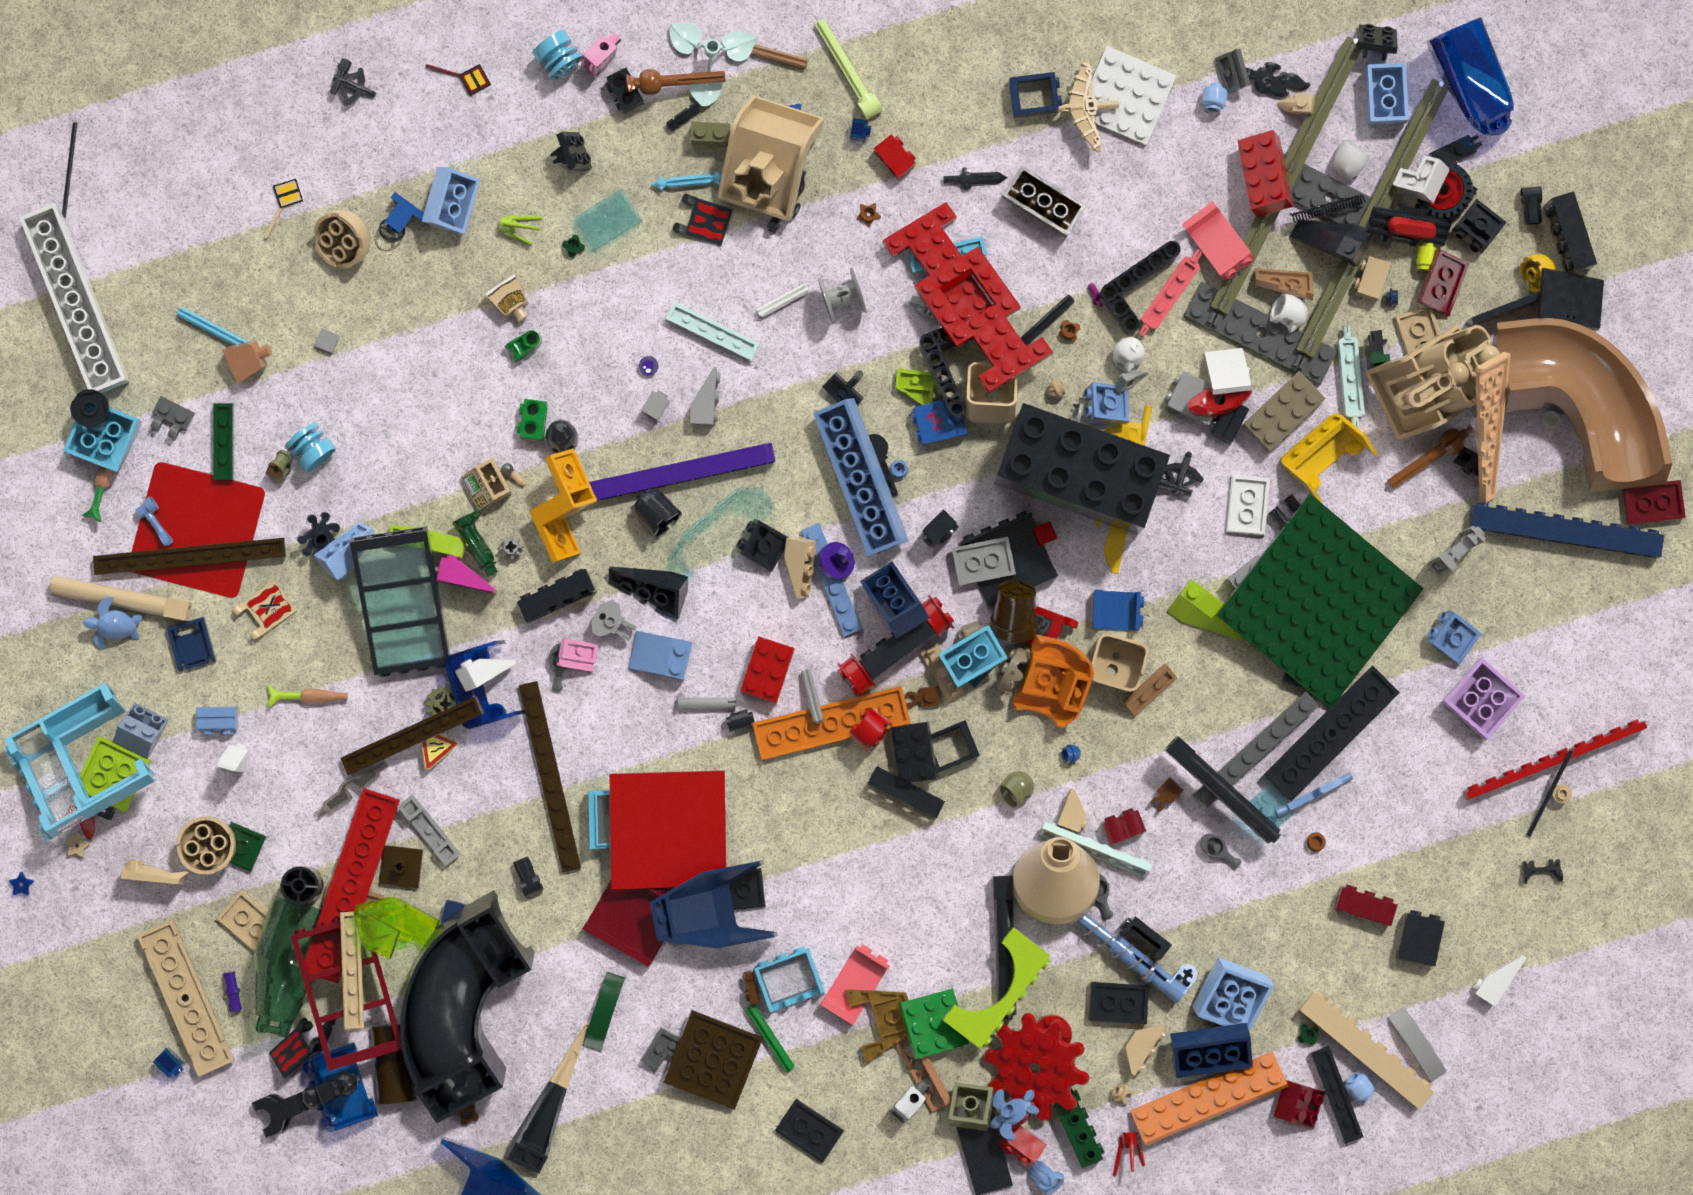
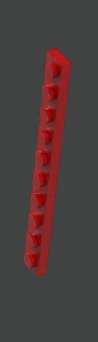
(1546, 762)

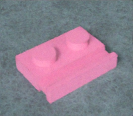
(577, 654)

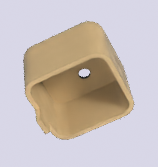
(1130, 664)

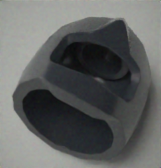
(561, 435)

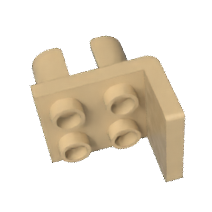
(1420, 365)

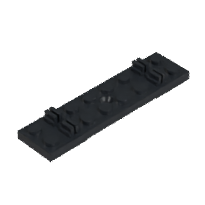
(1316, 748)

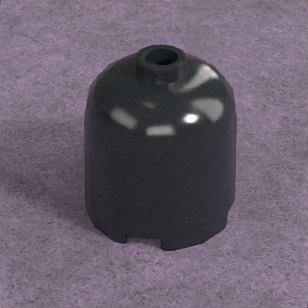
(655, 512)

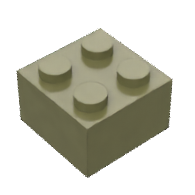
(971, 1106)

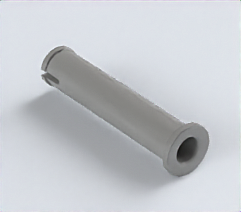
(706, 703)

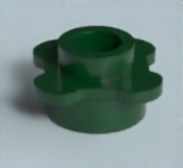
(578, 246)
(1309, 1039)

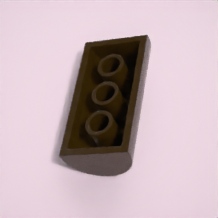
(1044, 201)
(391, 1072)

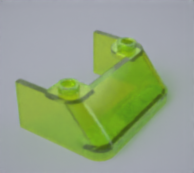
(392, 920)

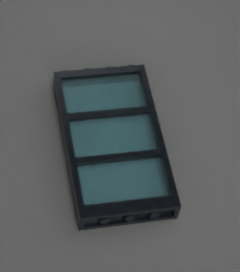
(400, 601)

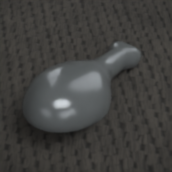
(558, 670)
(1216, 848)
(1103, 896)

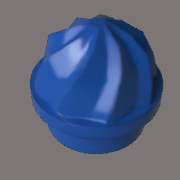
(1071, 753)

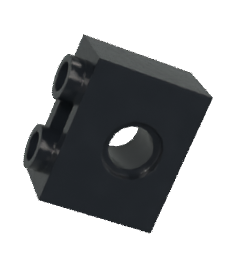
(939, 529)

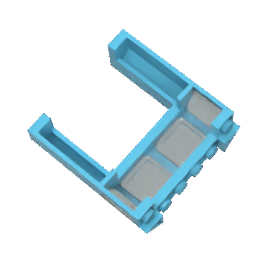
(46, 764)

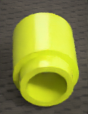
(1424, 256)

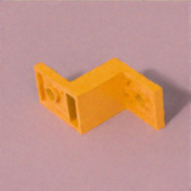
(552, 514)

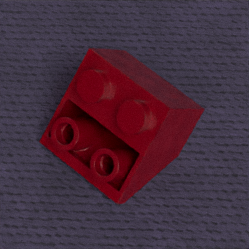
(1299, 1104)

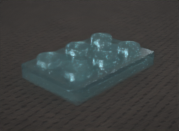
(607, 219)

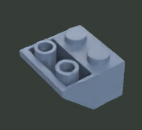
(140, 730)

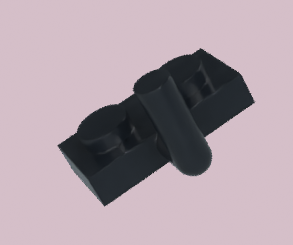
(841, 389)

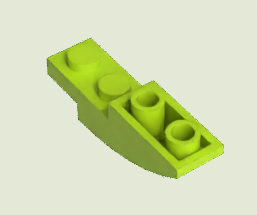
(441, 543)

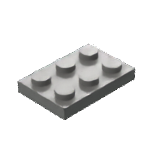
(983, 561)

